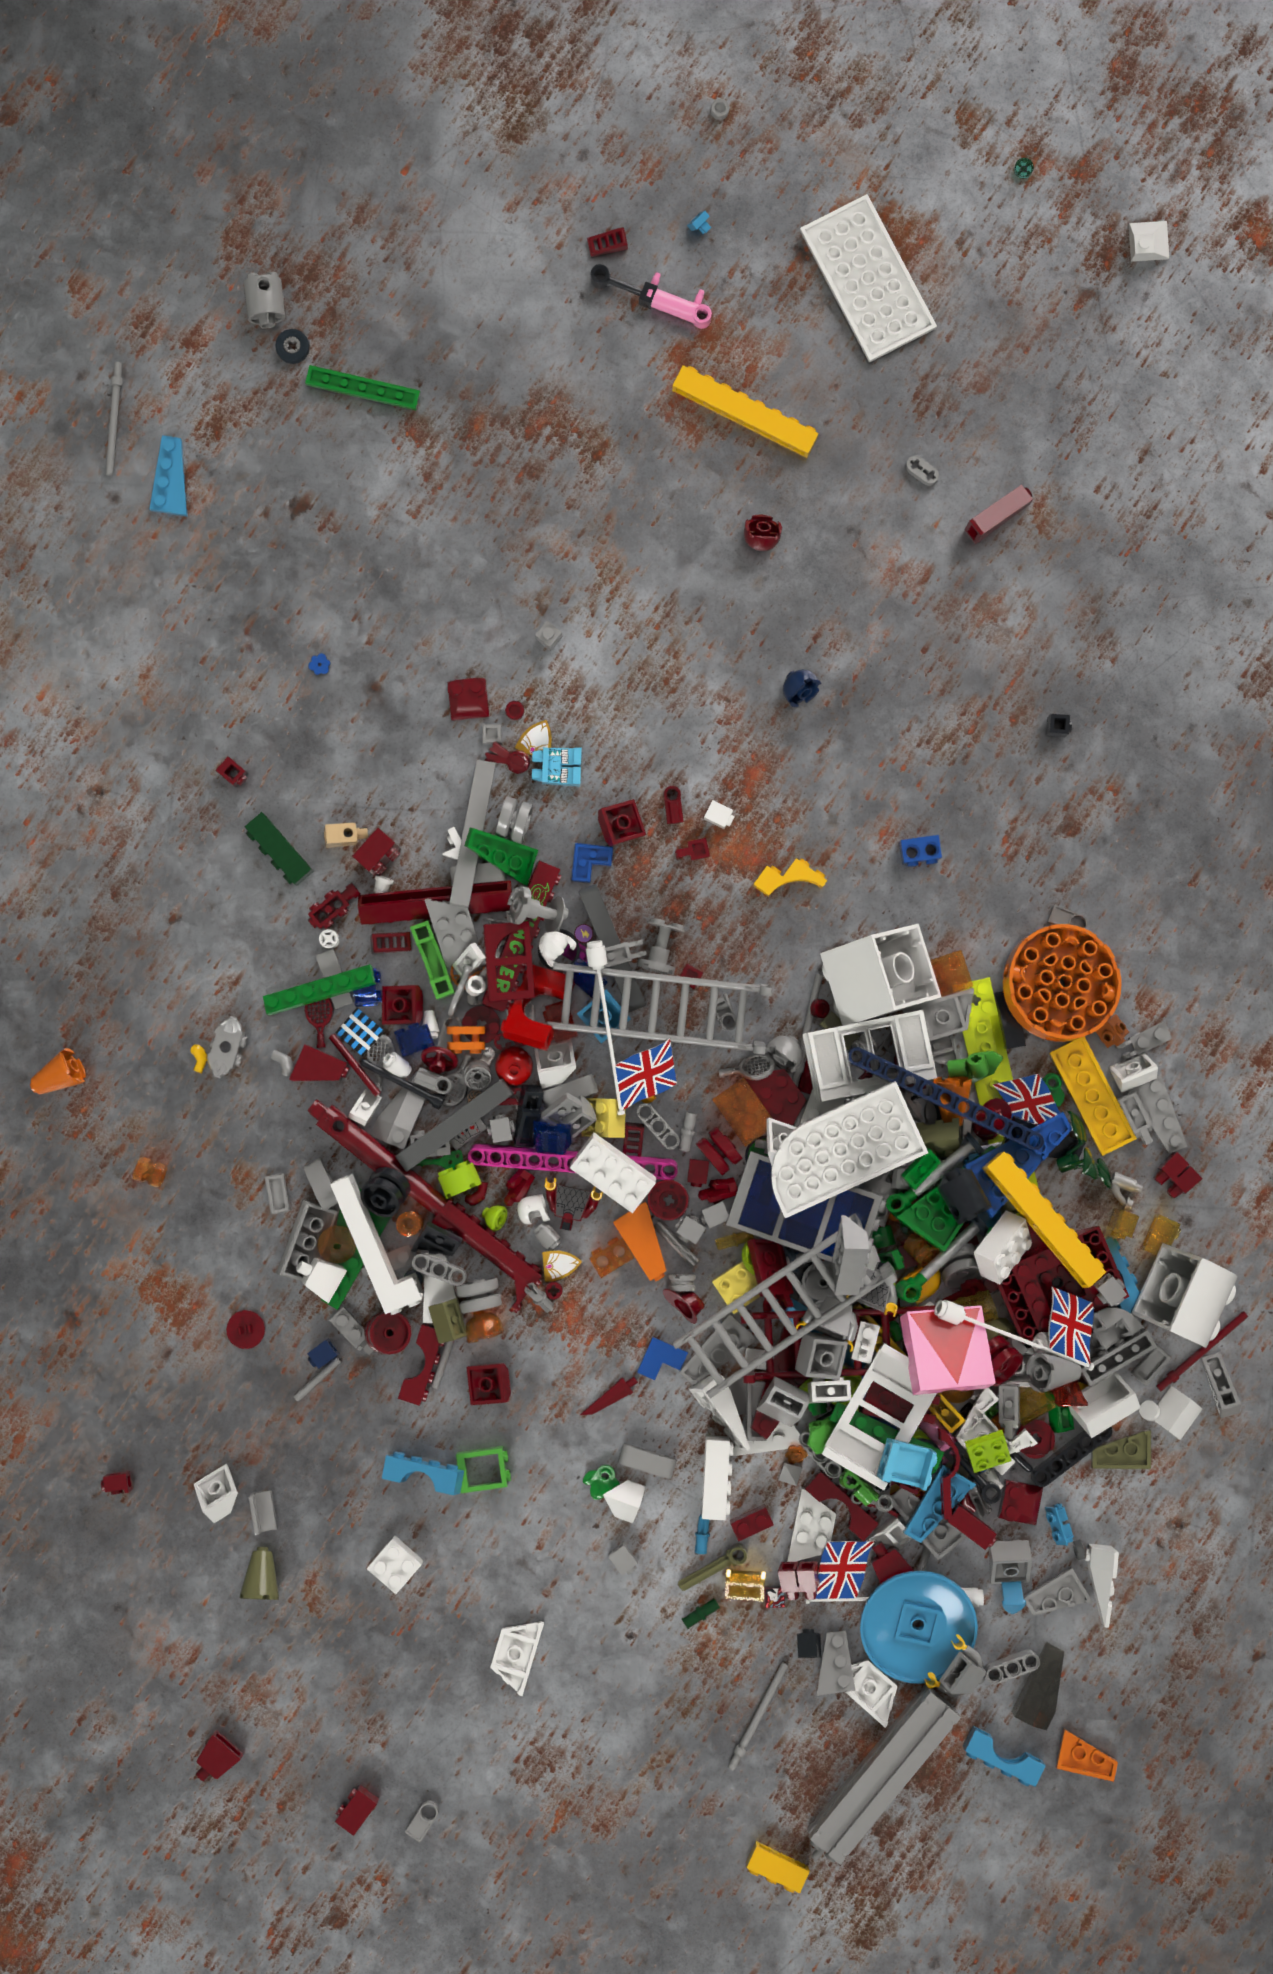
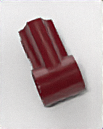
(673, 807)

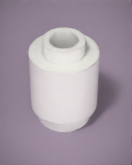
(396, 1065)

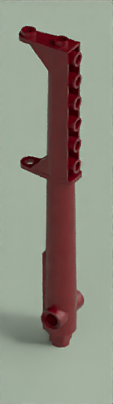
(447, 1213)

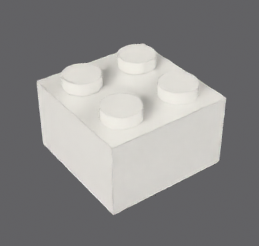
(395, 1564)

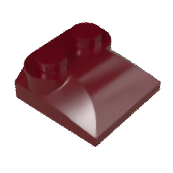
(468, 699)
(621, 823)
(402, 1004)
(488, 1384)
(1020, 1502)

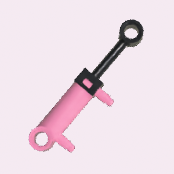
(655, 298)
(932, 1432)

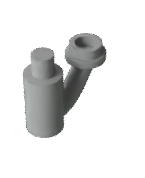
(1121, 1181)

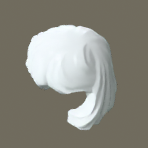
(553, 944)

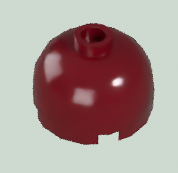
(762, 532)

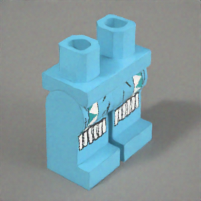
(558, 766)

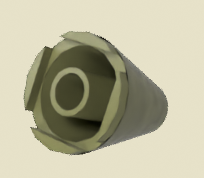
(260, 1577)

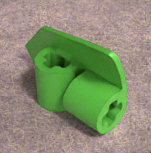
(975, 1066)
(819, 1433)
(863, 1491)

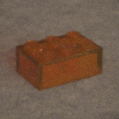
(743, 1111)

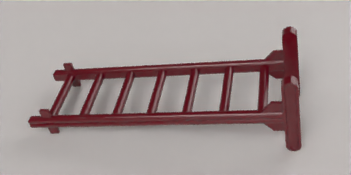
(797, 1315)

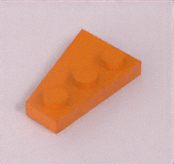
(1082, 1758)

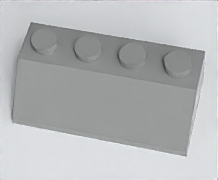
(850, 1257)

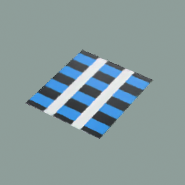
(359, 1032)

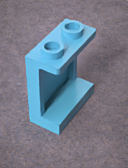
(907, 1464)

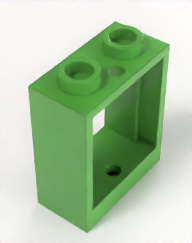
(462, 1465)

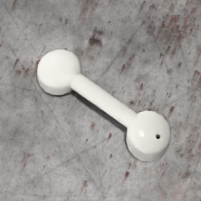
(476, 985)

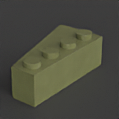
(941, 1136)

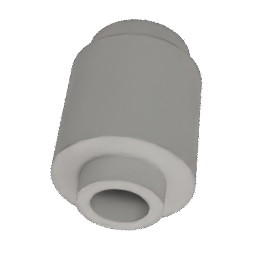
(547, 1236)

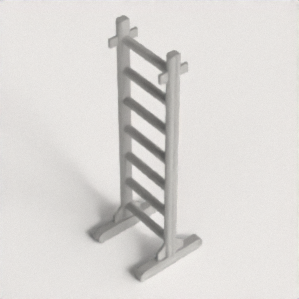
(757, 1047)
(887, 1275)

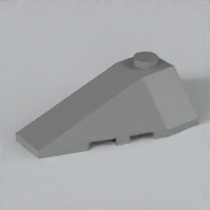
(399, 1117)

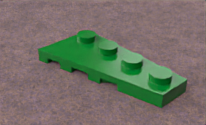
(504, 854)

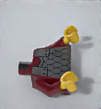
(570, 1202)

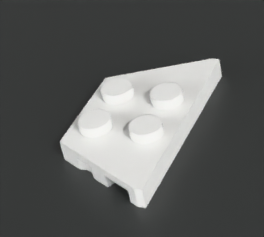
(780, 1439)
(811, 1528)
(516, 1653)
(873, 1690)

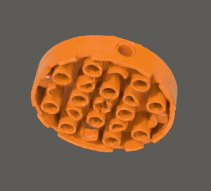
(1037, 995)

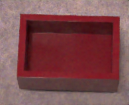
(377, 852)

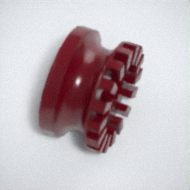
(558, 1294)

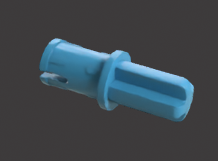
(702, 1536)

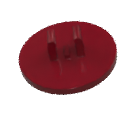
(245, 1329)

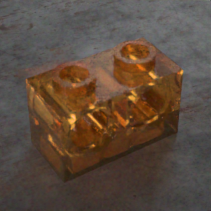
(613, 1261)

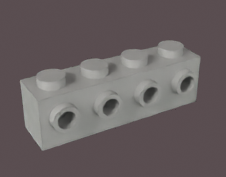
(1118, 1356)

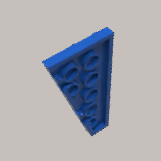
(1053, 1132)

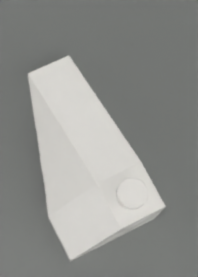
(723, 1410)
(1102, 1567)

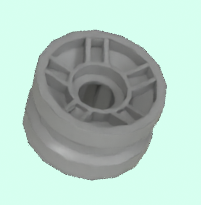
(474, 1081)
(682, 1282)

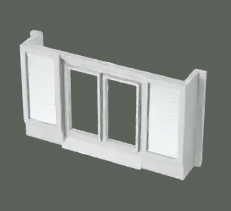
(829, 1061)
(859, 1450)

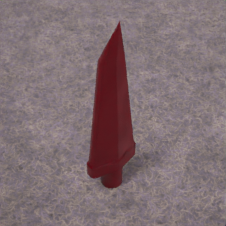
(614, 1394)

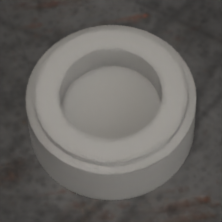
(719, 109)

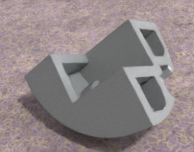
(1111, 1326)

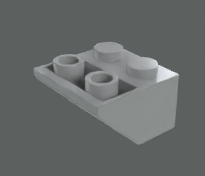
(784, 1402)

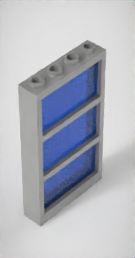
(759, 1213)

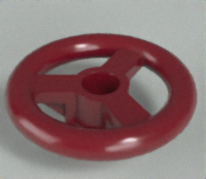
(438, 1063)

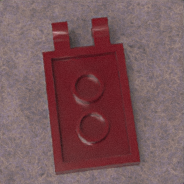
(767, 1260)
(893, 1404)

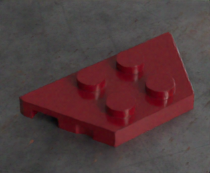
(779, 1096)

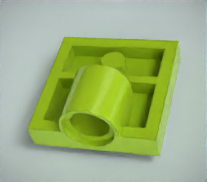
(988, 1451)

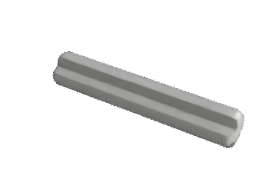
(676, 1243)

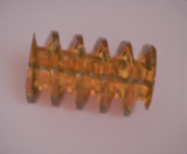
(417, 1221)

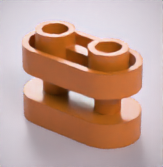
(475, 1046)

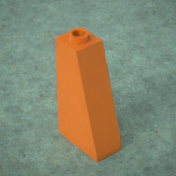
(641, 1238)

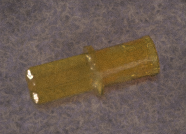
(733, 1240)

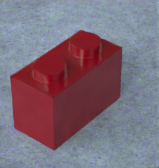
(751, 1522)
(356, 1810)

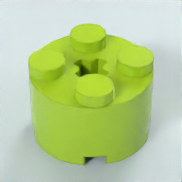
(459, 1180)

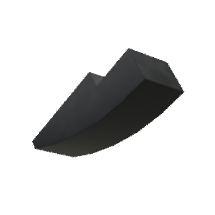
(1011, 1030)
(527, 1112)

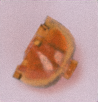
(483, 1326)

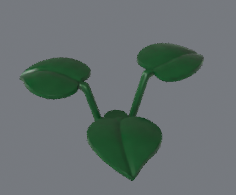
(1089, 1166)

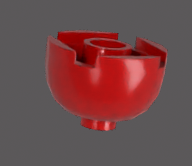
(514, 1065)

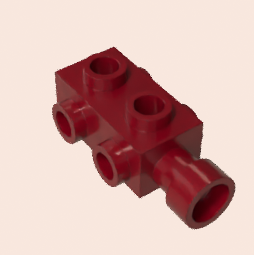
(328, 907)

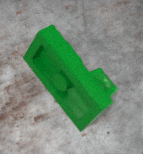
(920, 1169)
(892, 1256)

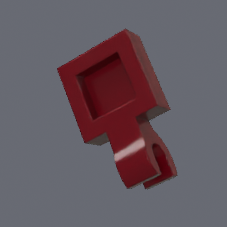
(696, 850)

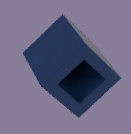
(322, 1354)

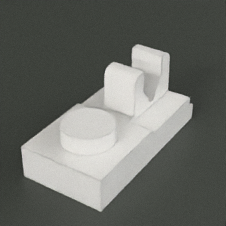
(865, 1342)

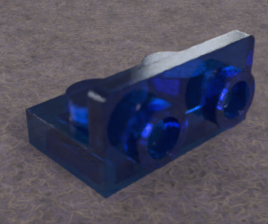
(585, 980)

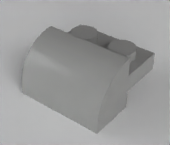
(570, 1111)

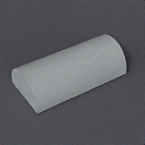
(304, 1237)

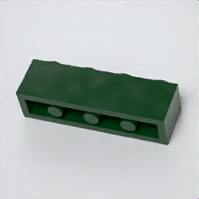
(279, 849)

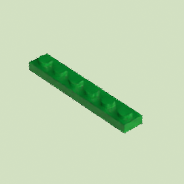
(362, 387)
(319, 990)
(877, 1429)

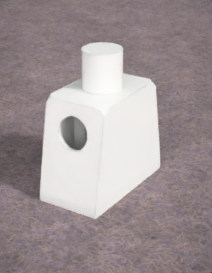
(321, 1277)

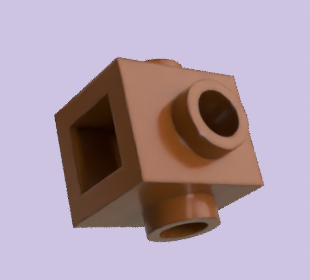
(1113, 1032)

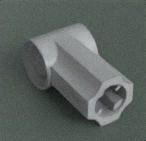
(432, 1081)

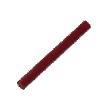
(354, 1064)

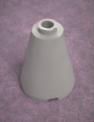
(1051, 1372)

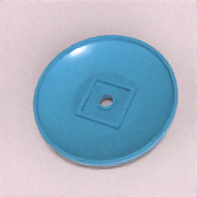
(912, 1651)

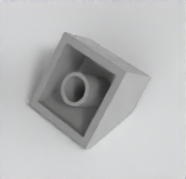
(821, 1356)
(1010, 1561)

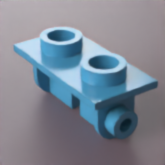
(1056, 1516)

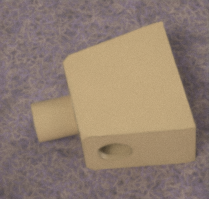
(335, 836)

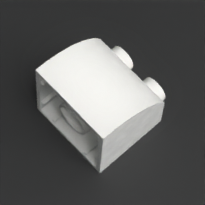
(880, 974)
(1185, 1295)

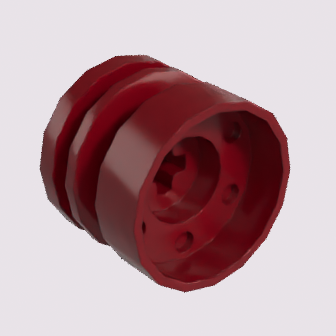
(662, 1190)

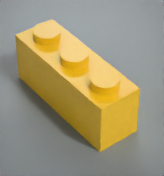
(777, 1867)

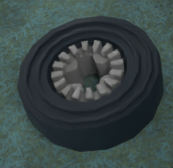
(292, 336)

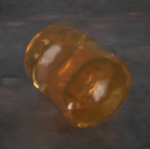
(151, 1172)
(920, 1249)

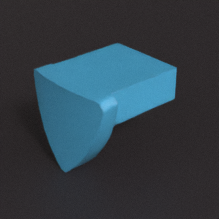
(1012, 1597)

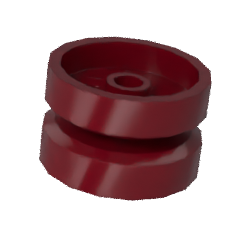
(719, 1150)
(376, 1333)
(1004, 1359)

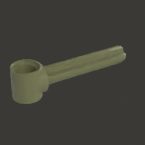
(714, 1567)

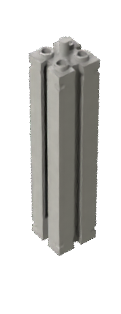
(882, 1775)

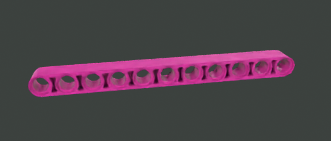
(563, 1164)

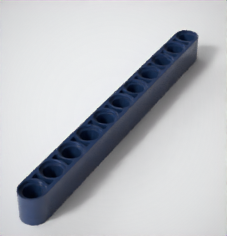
(952, 1105)

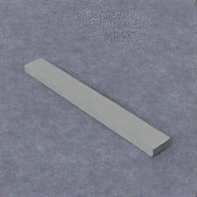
(475, 819)

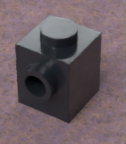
(1058, 725)
(809, 1644)

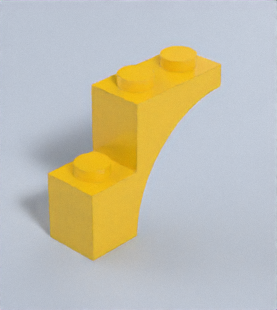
(799, 871)

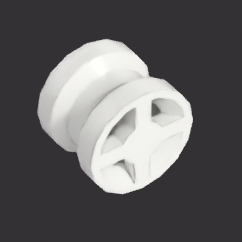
(326, 937)
(861, 1043)

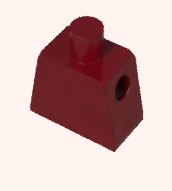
(888, 1562)
(217, 1757)

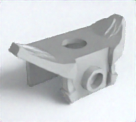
(230, 1031)

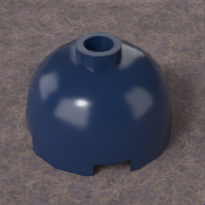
(800, 686)

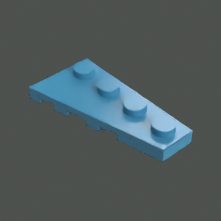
(169, 481)
(928, 1511)

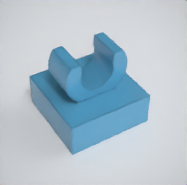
(700, 223)

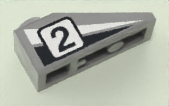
(1221, 1385)

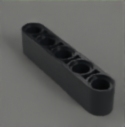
(1065, 1462)

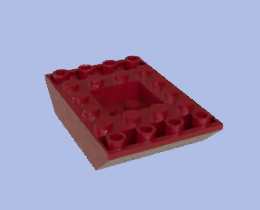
(1029, 1284)

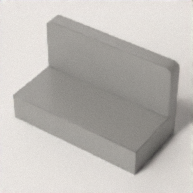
(262, 1511)

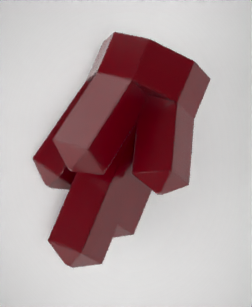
(518, 1186)
(719, 1190)

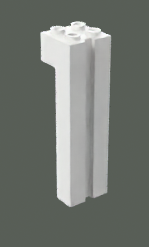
(392, 1292)

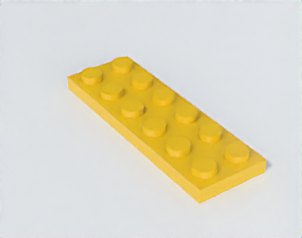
(1092, 1096)

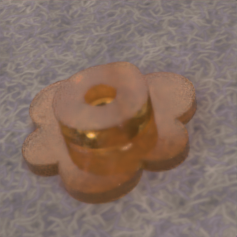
(795, 1454)

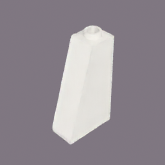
(436, 1290)

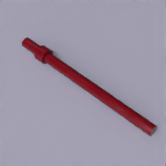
(1173, 1376)

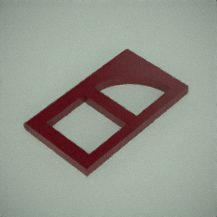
(492, 938)

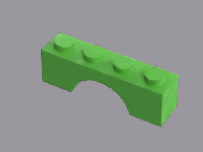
(433, 960)

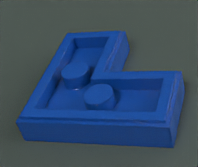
(585, 856)
(658, 1353)

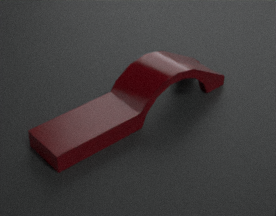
(945, 1483)

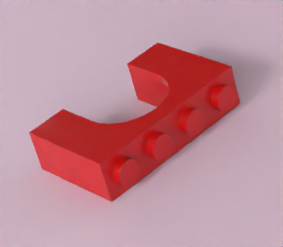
(521, 1028)

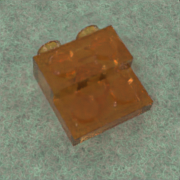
(951, 973)

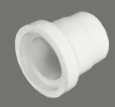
(382, 884)

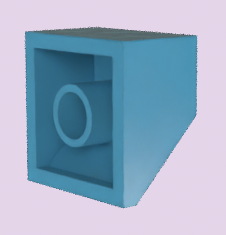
(613, 1011)

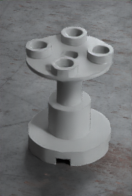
(523, 906)
(659, 954)

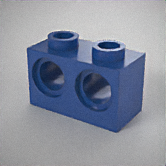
(919, 845)

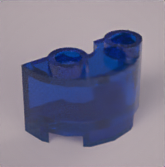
(369, 995)
(414, 1039)
(551, 1138)

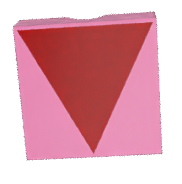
(945, 1353)

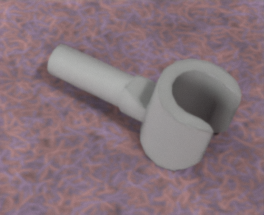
(473, 1000)

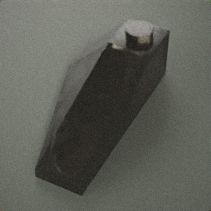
(1040, 1693)

